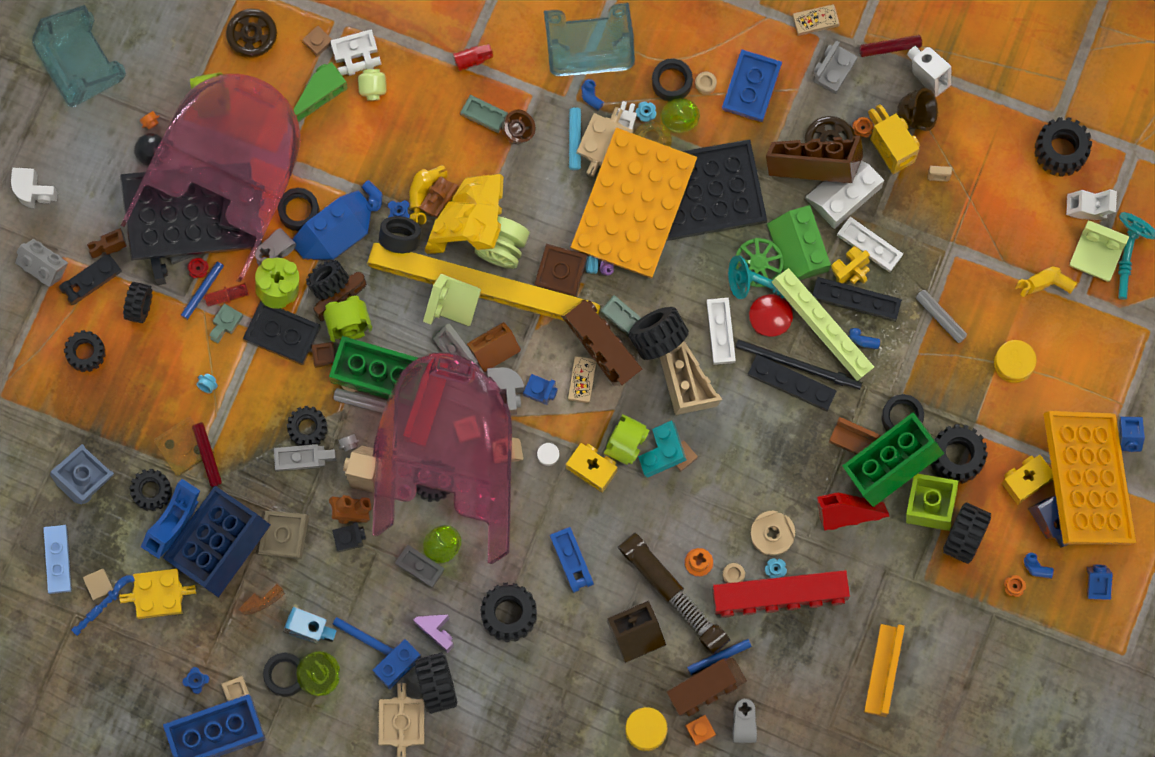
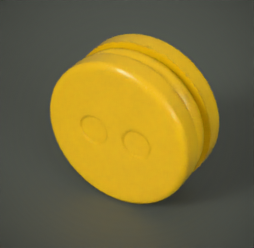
(1015, 361)
(646, 729)

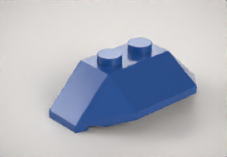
(334, 228)

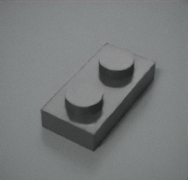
(419, 566)

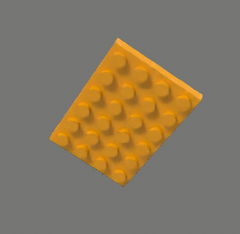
(633, 203)
(1089, 478)

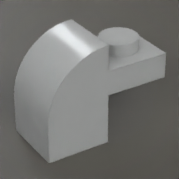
(509, 384)

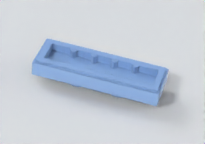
(57, 559)

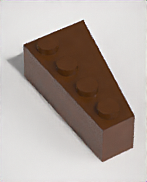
(816, 160)
(601, 343)

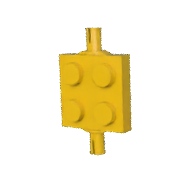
(157, 593)

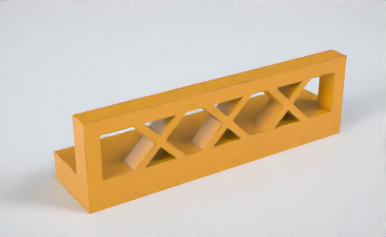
(884, 670)

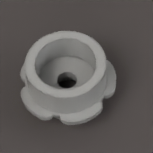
(348, 442)

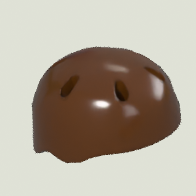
(515, 128)

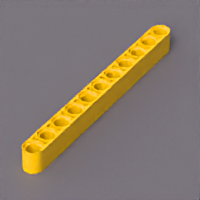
(492, 286)

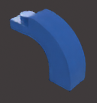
(173, 520)

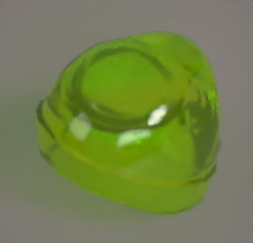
(680, 115)
(442, 544)

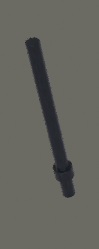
(839, 378)

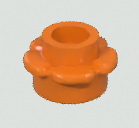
(149, 120)
(863, 121)
(1021, 586)

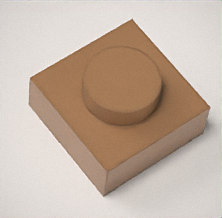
(317, 41)
(690, 456)

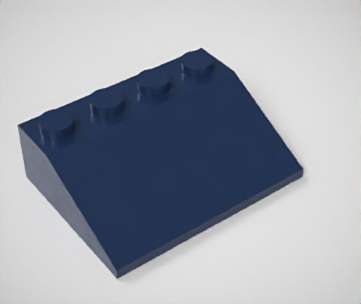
(216, 541)

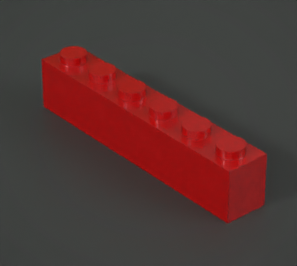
(781, 593)

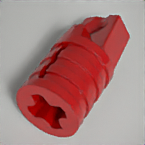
(472, 57)

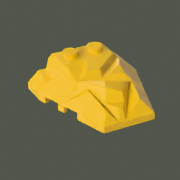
(470, 215)

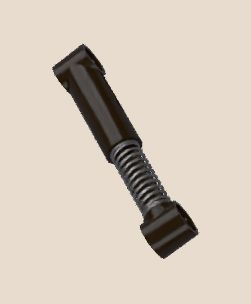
(638, 553)

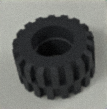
(1067, 130)
(658, 333)
(972, 442)
(967, 533)
(508, 593)
(436, 683)

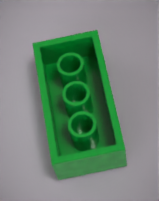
(367, 367)
(893, 459)

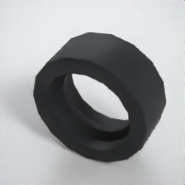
(672, 64)
(292, 194)
(396, 243)
(901, 399)
(267, 674)

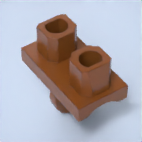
(438, 197)
(348, 509)

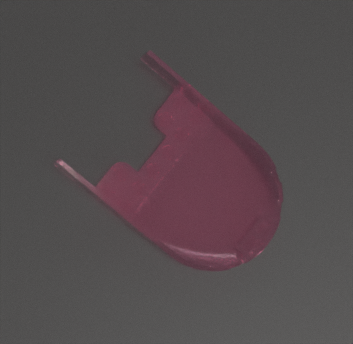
(235, 141)
(448, 434)

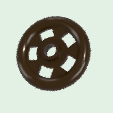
(243, 18)
(819, 126)

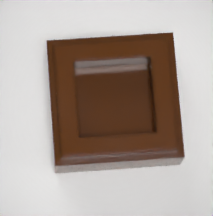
(323, 354)

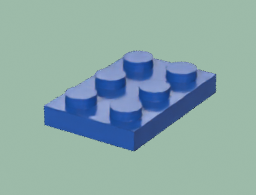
(752, 85)

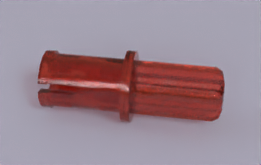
(226, 295)

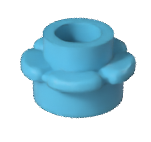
(645, 117)
(207, 383)
(780, 564)

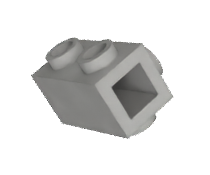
(41, 262)

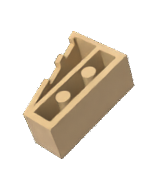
(686, 382)
(361, 469)

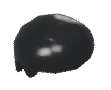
(146, 147)

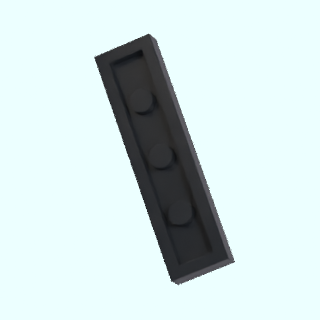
(856, 299)
(792, 383)

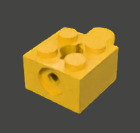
(893, 139)

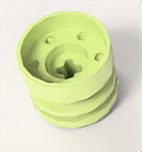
(506, 249)

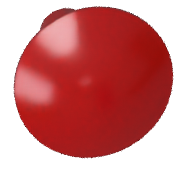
(770, 315)

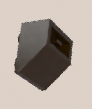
(636, 631)

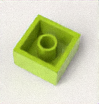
(932, 502)

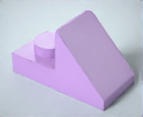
(431, 626)

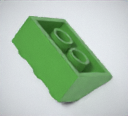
(800, 243)

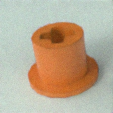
(699, 562)

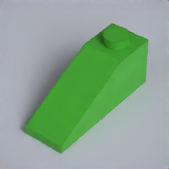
(322, 88)

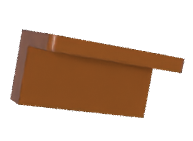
(494, 346)
(852, 436)

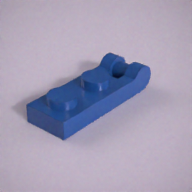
(571, 558)

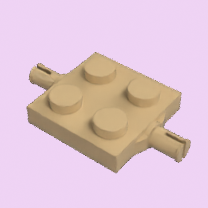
(598, 137)
(401, 721)

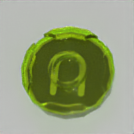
(318, 673)

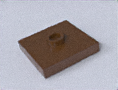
(561, 270)

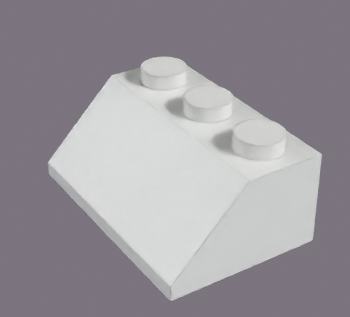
(839, 200)

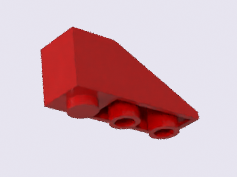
(844, 510)

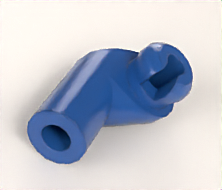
(588, 94)
(375, 196)
(864, 341)
(1035, 568)

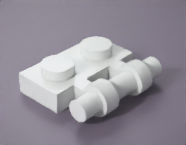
(355, 46)

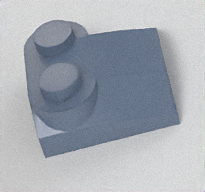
(80, 475)

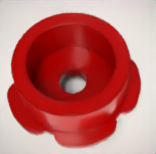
(197, 262)

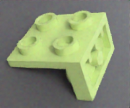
(1098, 251)
(452, 300)

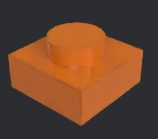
(700, 730)

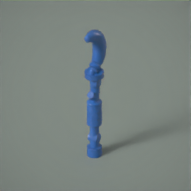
(99, 608)

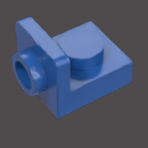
(540, 389)
(1131, 434)
(1099, 582)

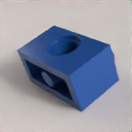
(396, 664)

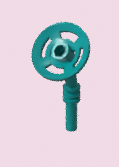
(1135, 230)
(744, 277)

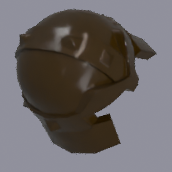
(919, 109)

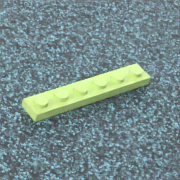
(823, 324)

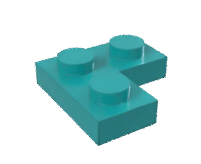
(668, 452)

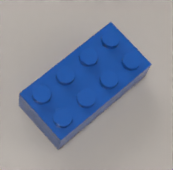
(216, 730)

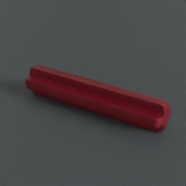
(890, 46)
(206, 454)

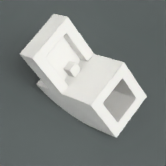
(26, 189)
(1090, 205)

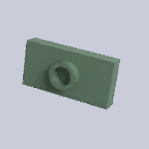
(483, 113)
(619, 314)

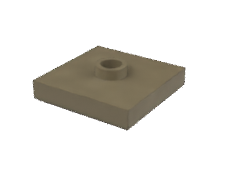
(285, 535)

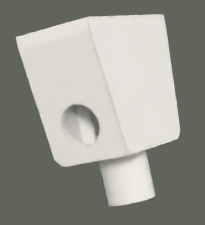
(930, 69)

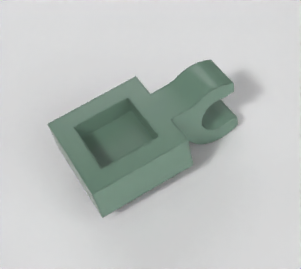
(225, 320)

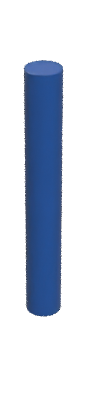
(202, 290)
(367, 639)
(737, 648)

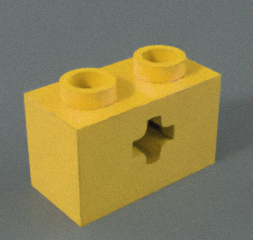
(597, 478)
(1021, 489)

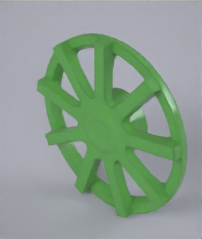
(758, 261)

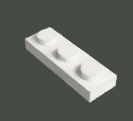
(864, 239)
(721, 331)

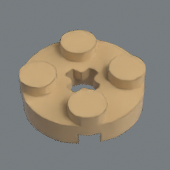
(766, 544)

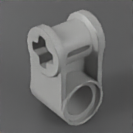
(276, 246)
(744, 726)

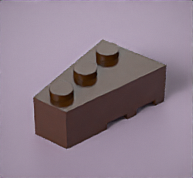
(706, 686)

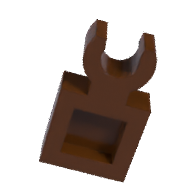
(109, 243)

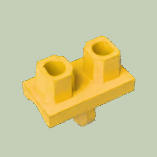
(853, 270)

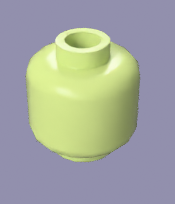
(372, 84)

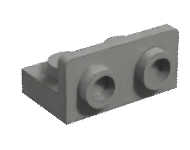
(834, 68)

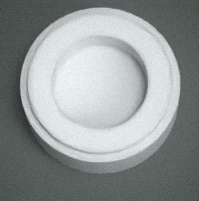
(548, 454)

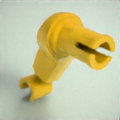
(419, 190)
(1044, 279)

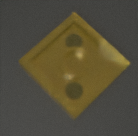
(180, 447)

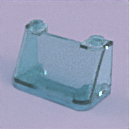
(590, 43)
(74, 56)

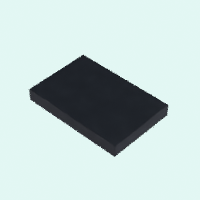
(282, 333)

